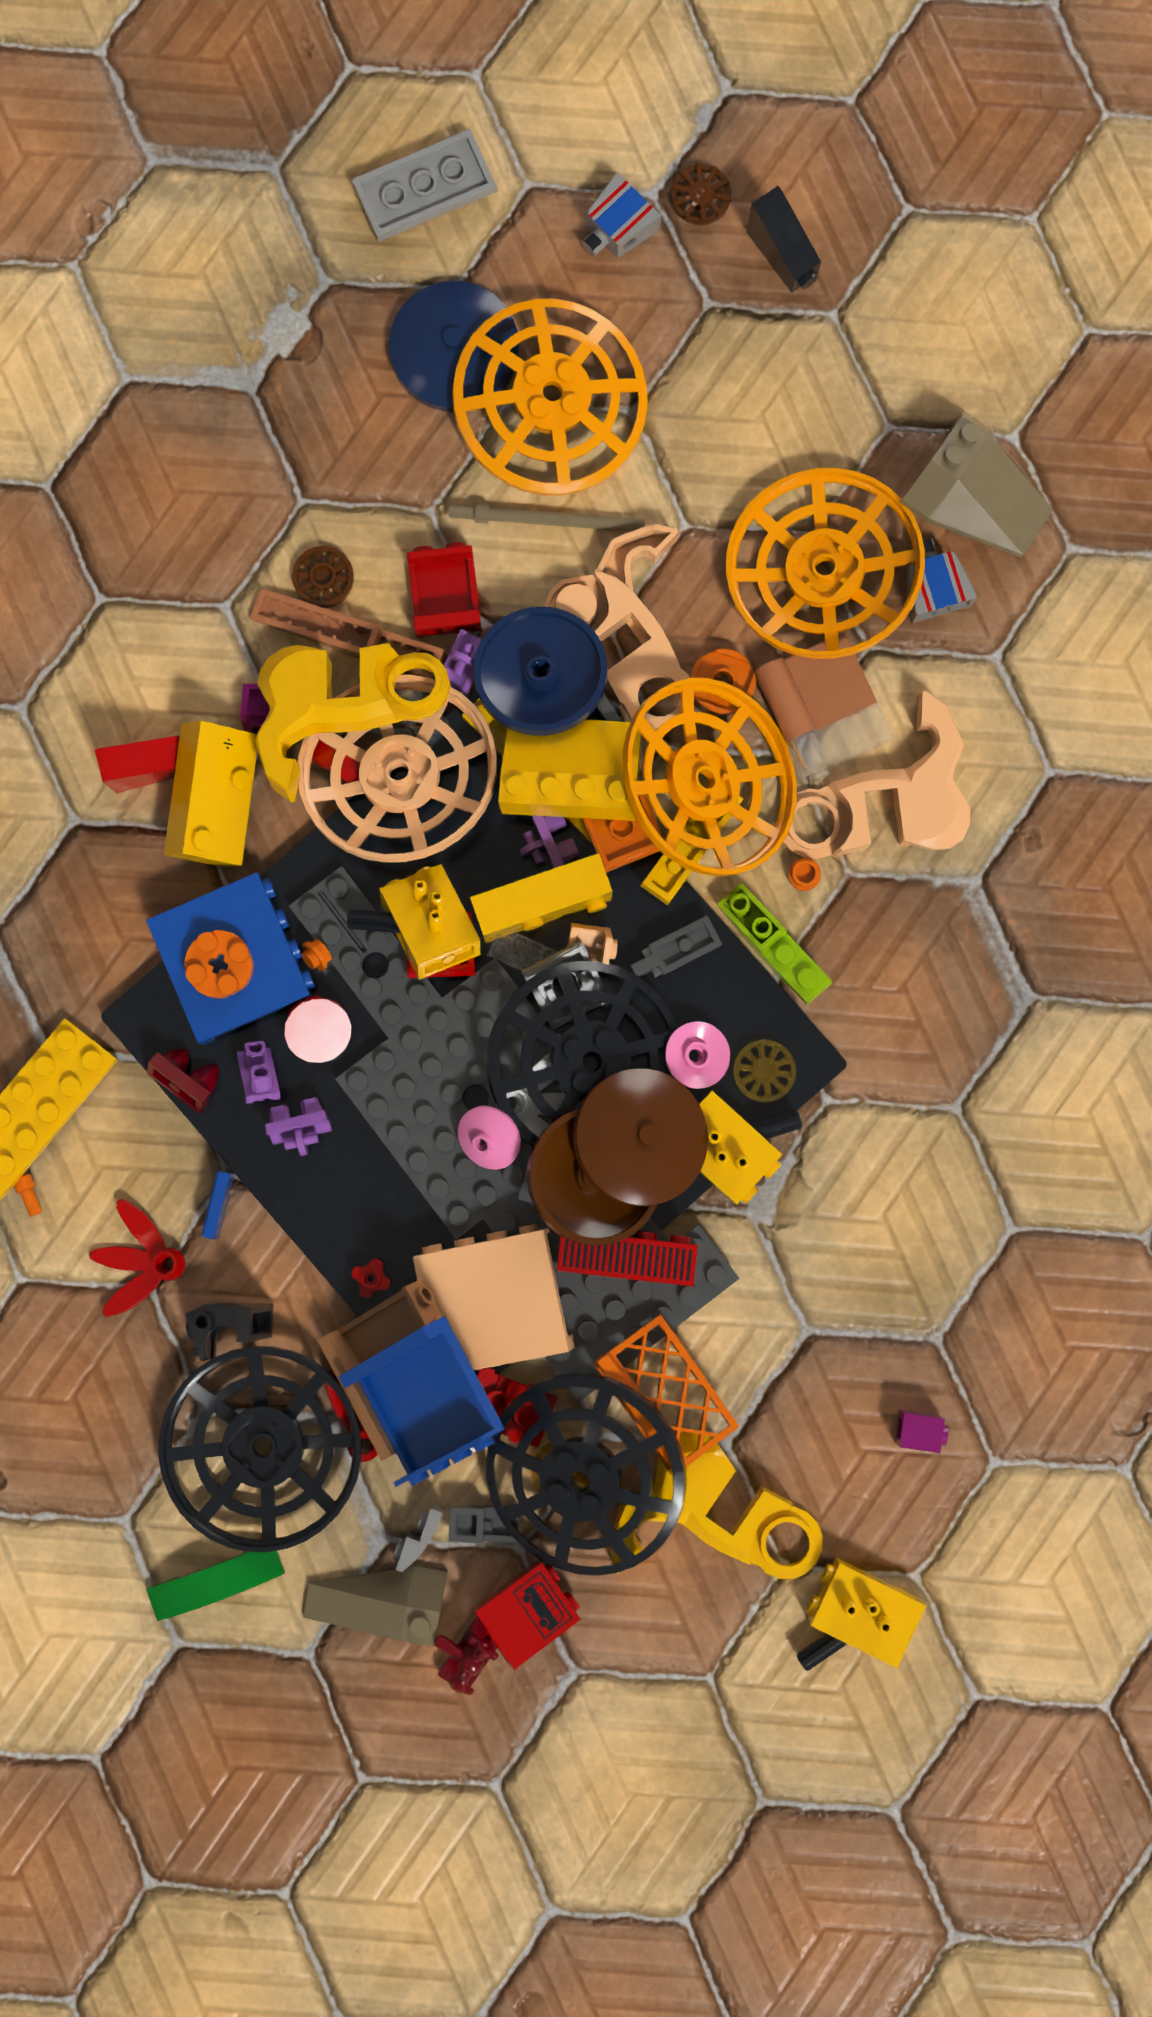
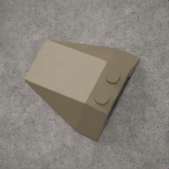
(978, 490)

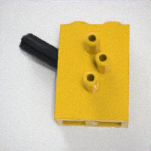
(425, 919)
(740, 1151)
(861, 1613)

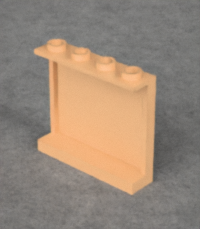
(498, 1296)

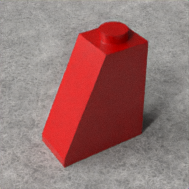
(138, 763)

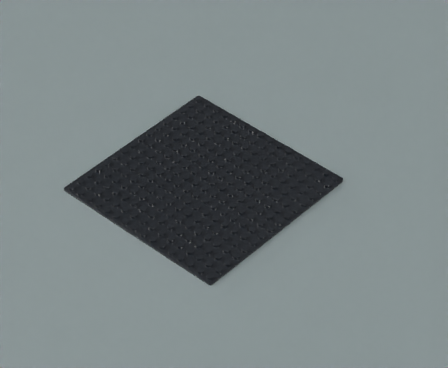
(349, 1192)

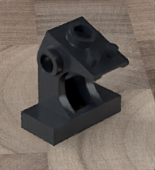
(249, 1321)

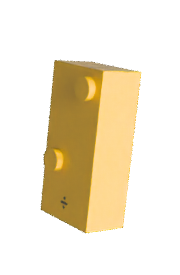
(211, 794)
(543, 898)

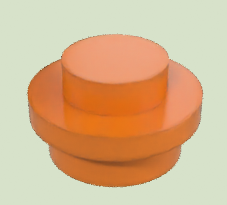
(804, 874)
(316, 954)

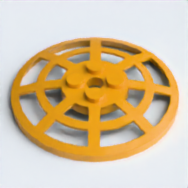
(547, 415)
(821, 546)
(718, 768)

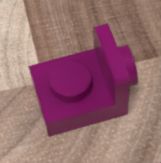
(253, 708)

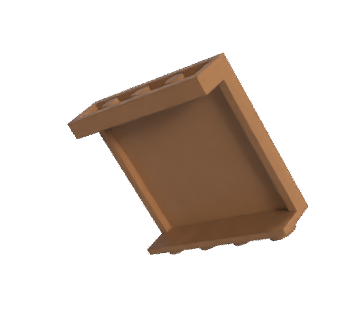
(371, 1334)

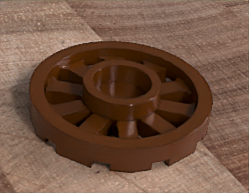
(323, 576)

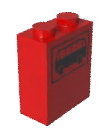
(527, 1613)

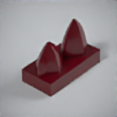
(192, 1088)

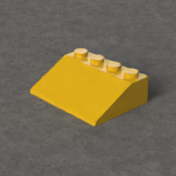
(569, 772)

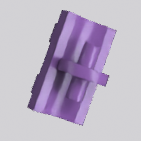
(461, 661)
(558, 853)
(257, 1072)
(298, 1130)

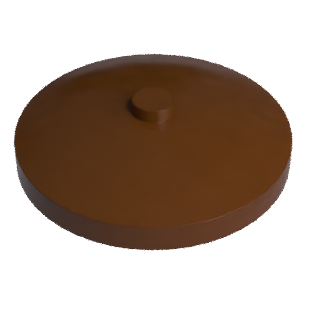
(640, 1137)
(568, 1199)

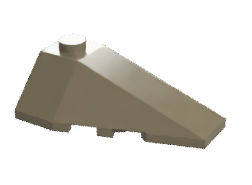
(382, 1603)

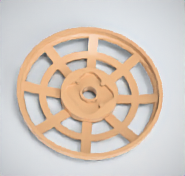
(404, 794)

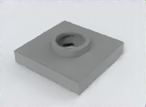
(585, 980)

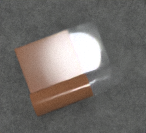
(823, 709)

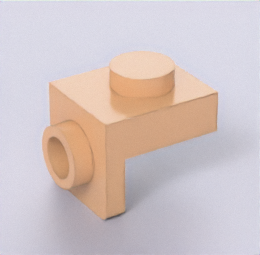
(596, 940)

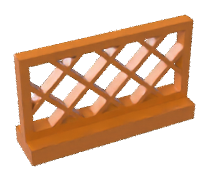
(610, 1366)

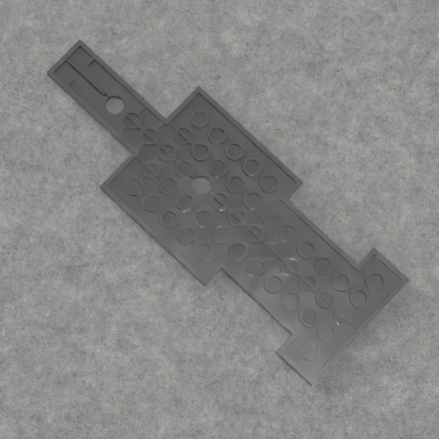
(414, 1103)

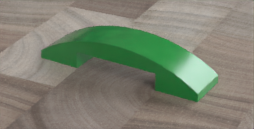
(213, 1583)

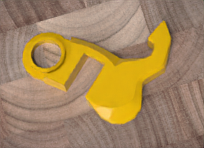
(301, 703)
(747, 1539)

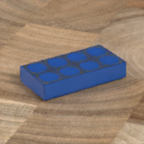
(218, 1205)

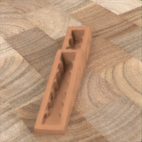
(334, 628)

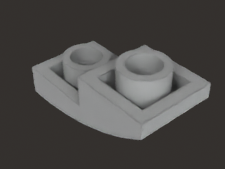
(410, 1549)

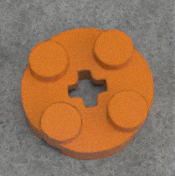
(713, 666)
(226, 982)

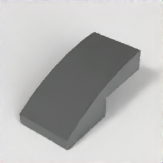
(477, 1525)

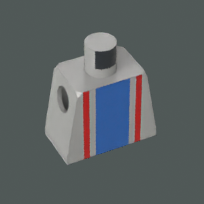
(619, 219)
(943, 585)

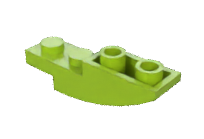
(773, 944)

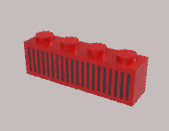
(633, 1259)

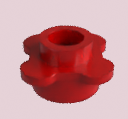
(380, 1280)

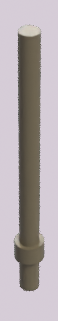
(483, 513)

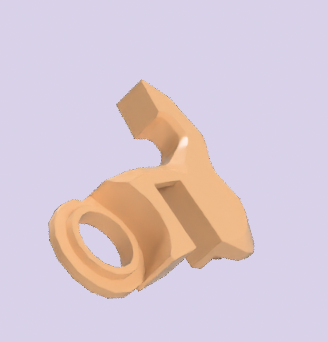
(608, 603)
(925, 797)

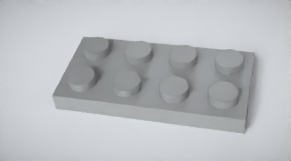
(424, 185)

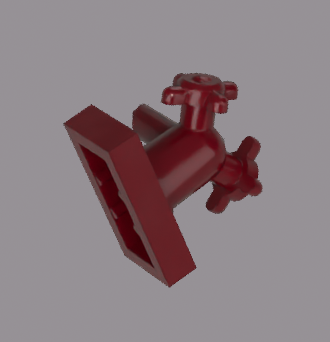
(466, 1657)

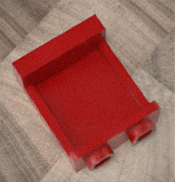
(444, 590)

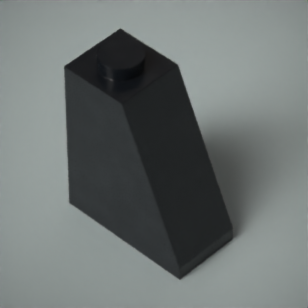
(783, 240)

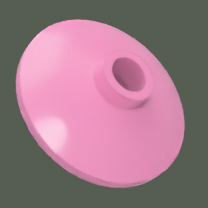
(712, 1053)
(496, 1129)

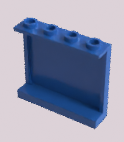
(250, 914)
(427, 1400)

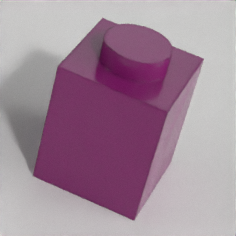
(921, 1431)

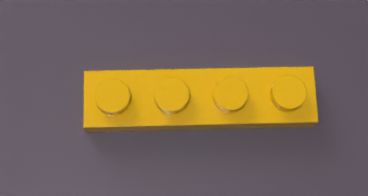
(668, 875)

